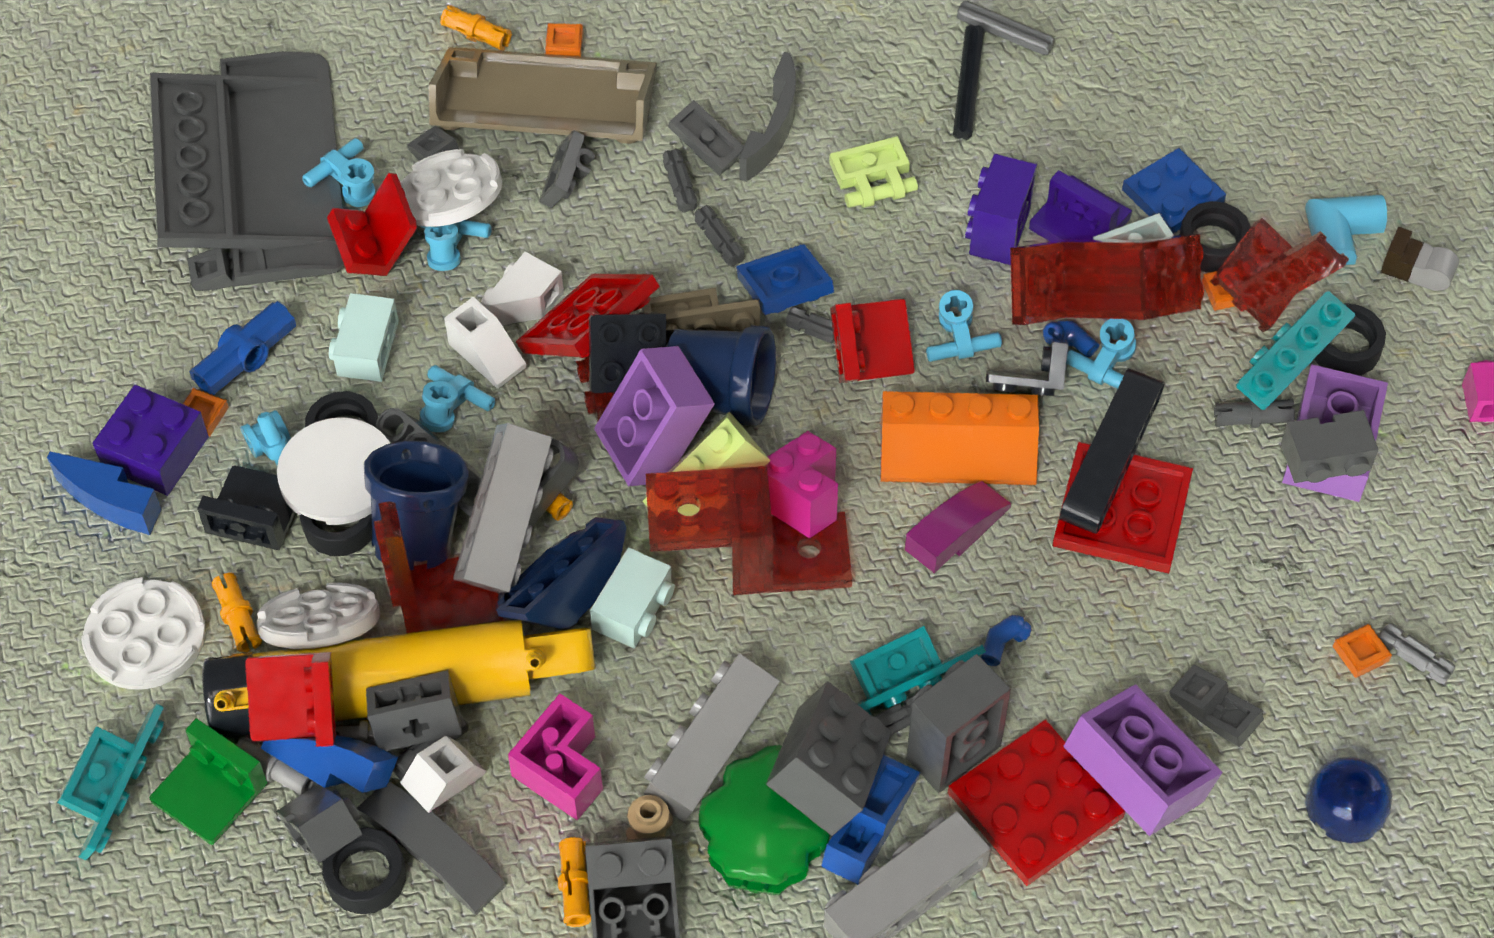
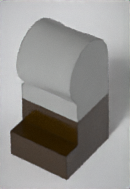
(1419, 262)

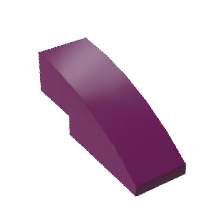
(955, 525)

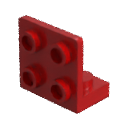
(374, 237)
(872, 340)
(291, 697)

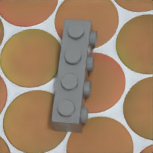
(504, 508)
(711, 736)
(909, 883)

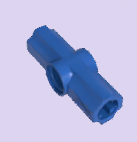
(243, 348)

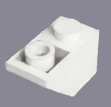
(525, 291)
(483, 342)
(441, 773)

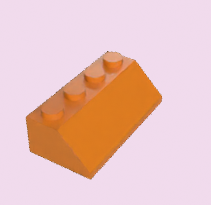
(959, 438)

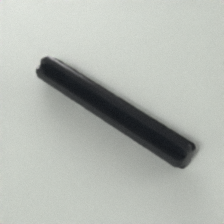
(968, 82)

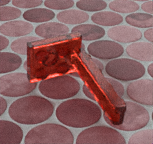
(1269, 272)
(430, 595)

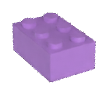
(1333, 393)
(653, 414)
(1142, 759)

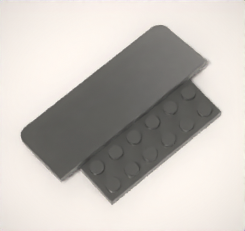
(236, 159)

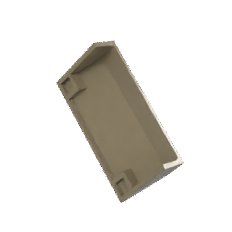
(542, 94)

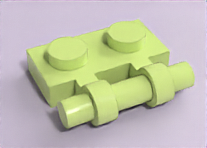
(871, 163)

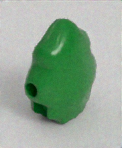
(754, 832)

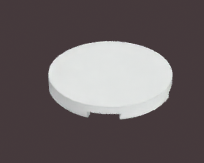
(451, 187)
(324, 470)
(318, 616)
(143, 633)

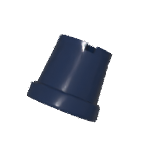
(733, 368)
(426, 491)

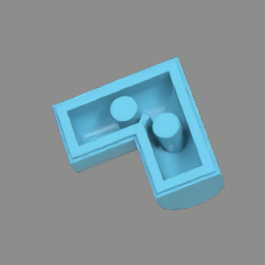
(1346, 216)

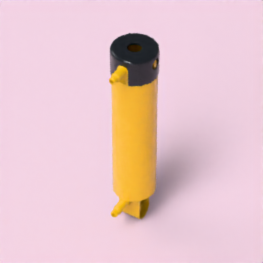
(482, 661)

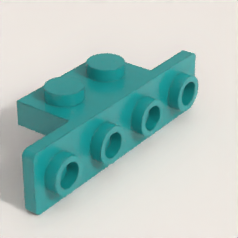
(1294, 350)
(902, 665)
(102, 774)

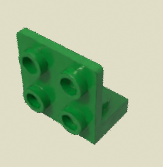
(209, 784)

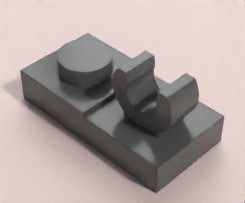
(706, 137)
(565, 166)

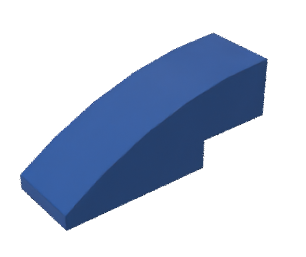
(107, 492)
(347, 761)
(861, 839)

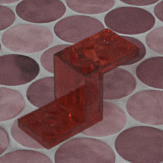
(1106, 278)
(738, 516)

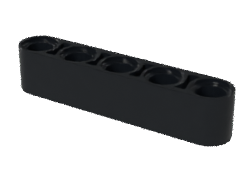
(1111, 451)

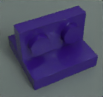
(1077, 211)

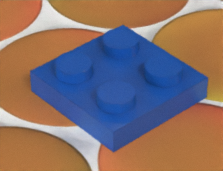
(1172, 188)
(785, 279)

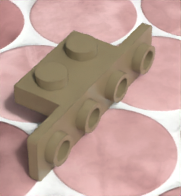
(702, 312)

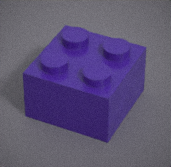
(1000, 208)
(151, 439)

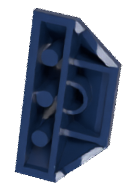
(566, 577)

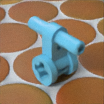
(354, 174)
(444, 239)
(963, 344)
(1101, 369)
(445, 395)
(267, 435)

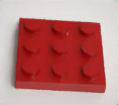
(566, 326)
(1142, 518)
(1035, 802)

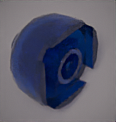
(1349, 799)

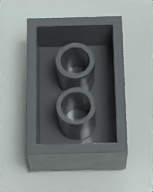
(957, 722)
(829, 758)

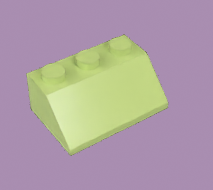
(721, 448)

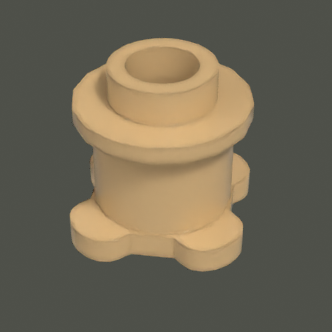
(647, 827)

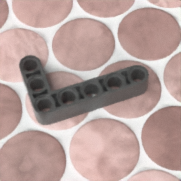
(552, 480)

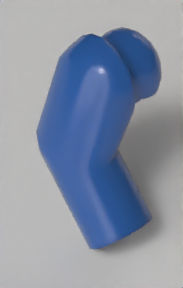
(1073, 334)
(1000, 634)

